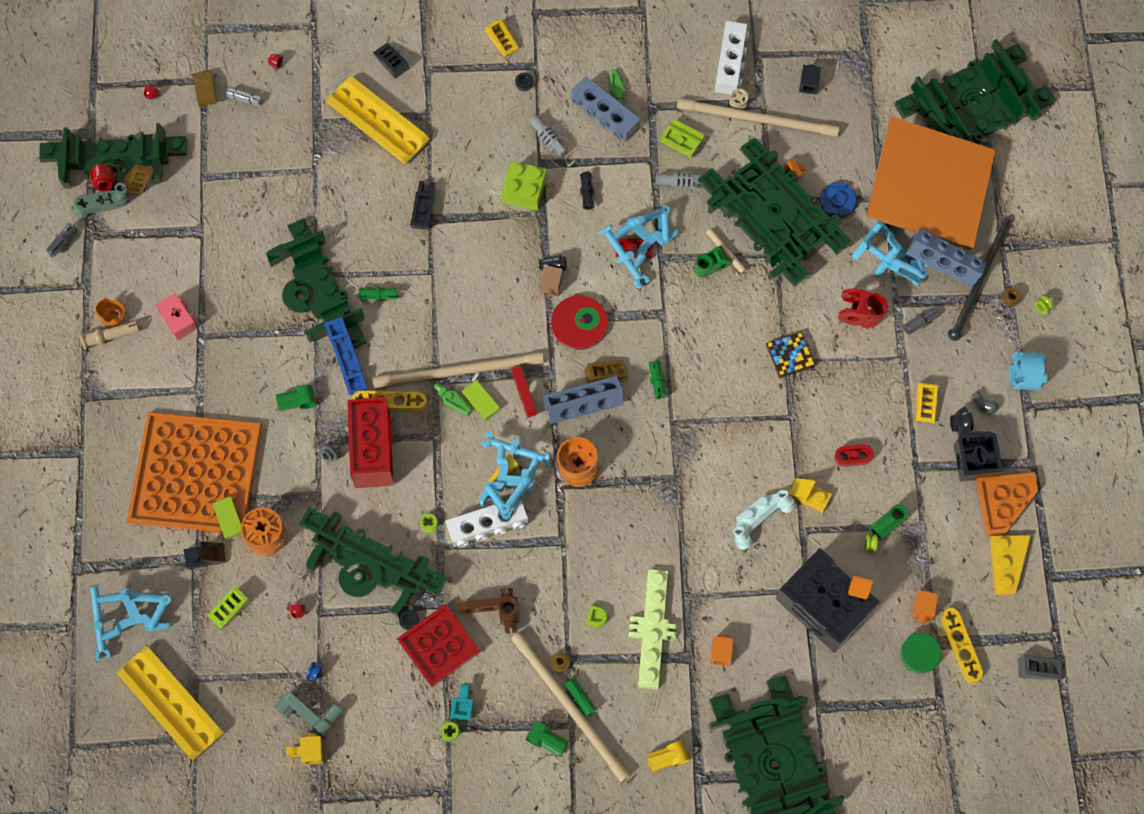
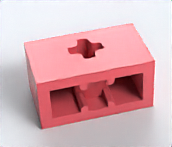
(184, 323)

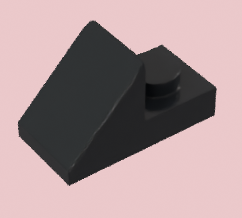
(205, 555)

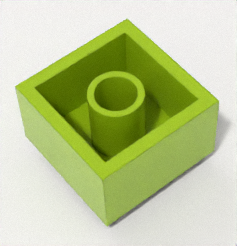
(524, 185)

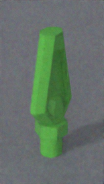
(617, 87)
(452, 399)

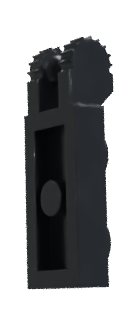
(423, 207)

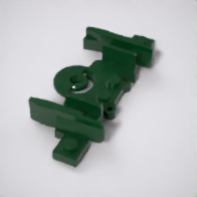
(83, 155)
(309, 271)
(353, 549)

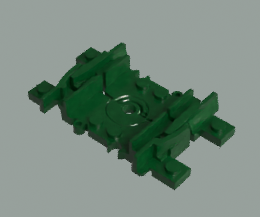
(951, 106)
(751, 201)
(784, 744)

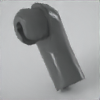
(984, 405)

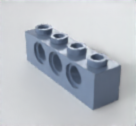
(616, 111)
(945, 257)
(583, 400)

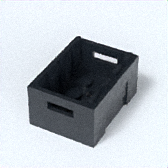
(816, 610)

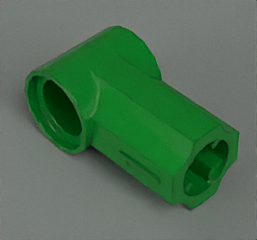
(301, 397)
(888, 522)
(542, 737)

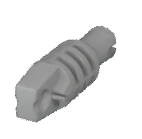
(548, 135)
(679, 180)

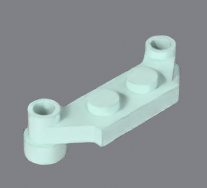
(759, 512)

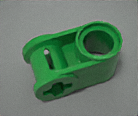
(714, 260)

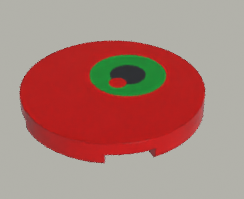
(579, 322)

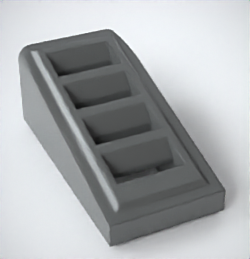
(1026, 667)

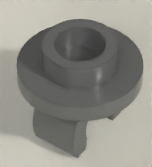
(329, 453)

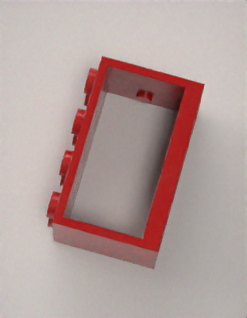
(370, 442)

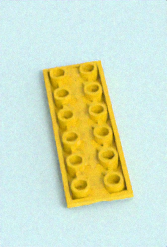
(377, 120)
(169, 703)

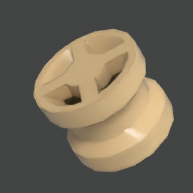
(741, 96)

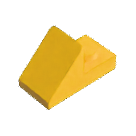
(808, 494)

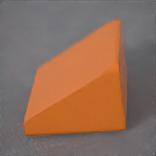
(860, 587)

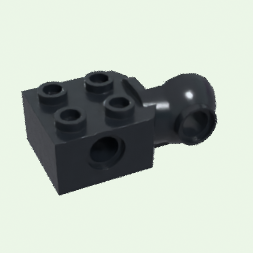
(975, 452)

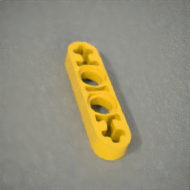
(391, 396)
(958, 646)

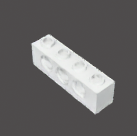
(732, 33)
(476, 518)

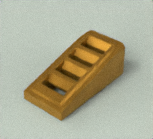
(137, 178)
(590, 368)

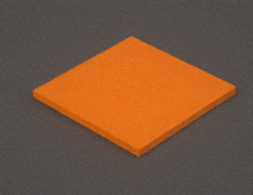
(930, 182)
(189, 466)

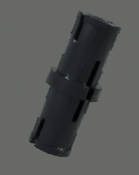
(587, 190)

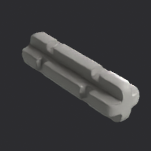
(244, 96)

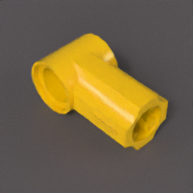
(672, 755)

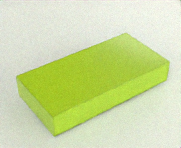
(480, 400)
(227, 517)

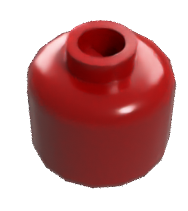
(102, 177)

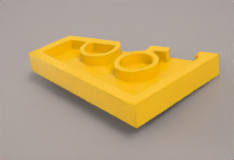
(1007, 562)

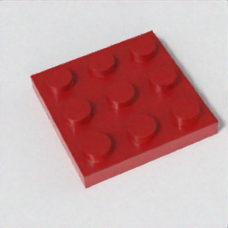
(438, 645)

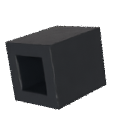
(809, 79)

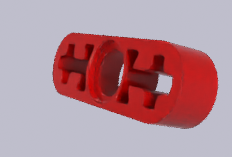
(523, 391)

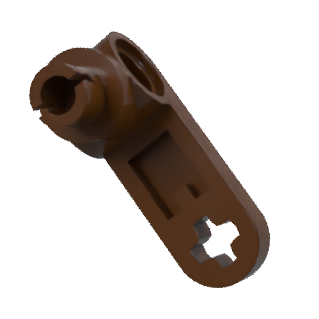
(493, 604)

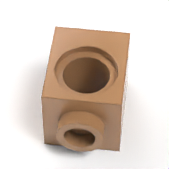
(551, 281)

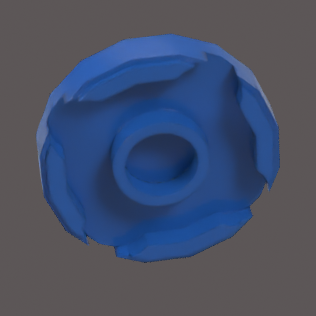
(838, 200)

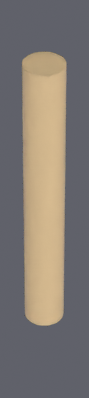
(715, 238)

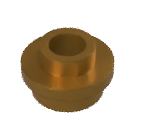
(1011, 292)
(559, 668)

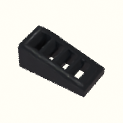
(394, 71)

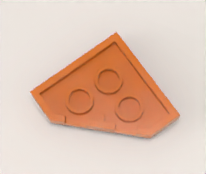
(1004, 500)

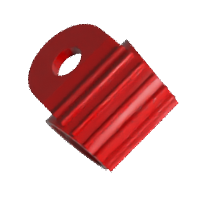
(859, 312)

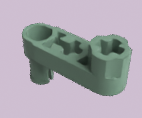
(91, 204)
(290, 703)

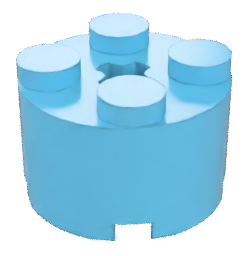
(1028, 370)

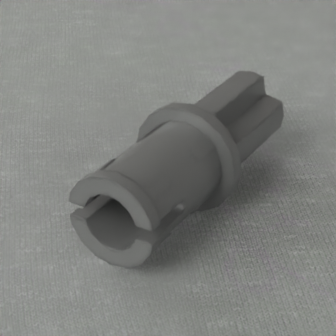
(61, 239)
(920, 321)

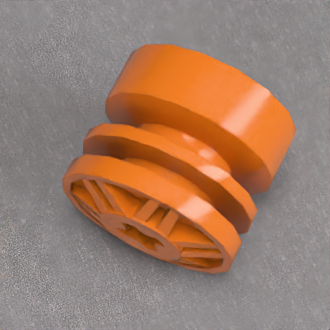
(575, 452)
(268, 541)

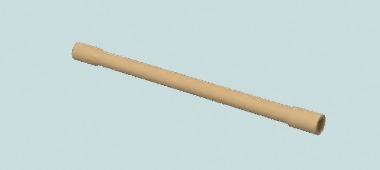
(824, 129)
(389, 380)
(614, 764)

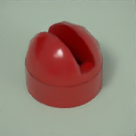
(275, 60)
(151, 92)
(297, 610)

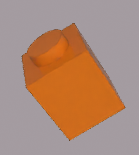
(924, 606)
(721, 650)

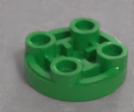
(921, 653)

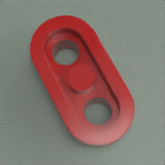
(853, 453)

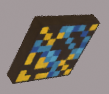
(790, 355)

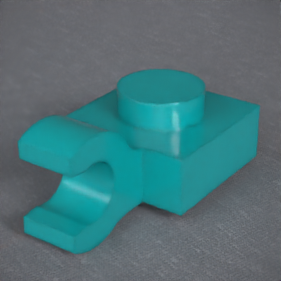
(462, 706)

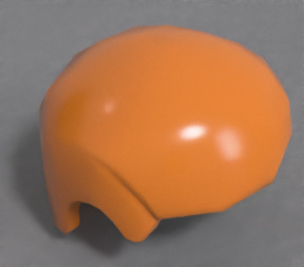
(110, 312)

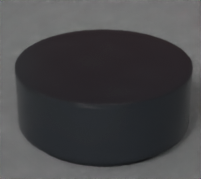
(524, 81)
(408, 619)

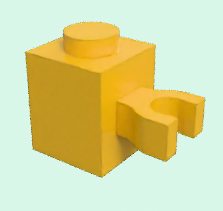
(310, 749)

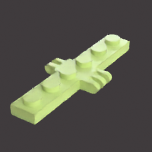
(652, 629)

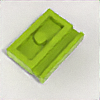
(682, 138)

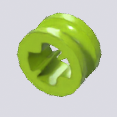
(1043, 305)
(428, 529)
(871, 542)
(445, 728)

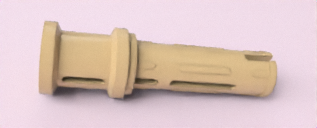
(101, 336)

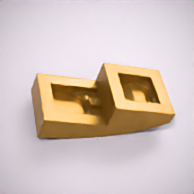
(204, 88)

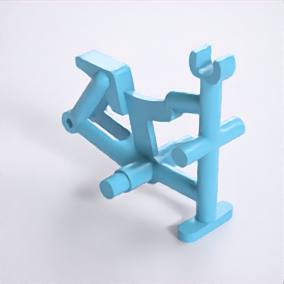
(635, 224)
(892, 258)
(524, 482)
(128, 597)

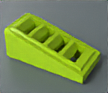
(232, 612)

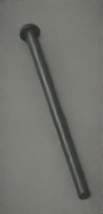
(955, 333)

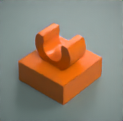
(792, 166)

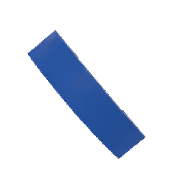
(346, 355)

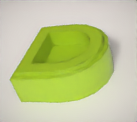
(596, 617)

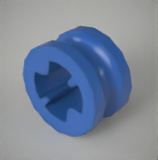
(314, 671)

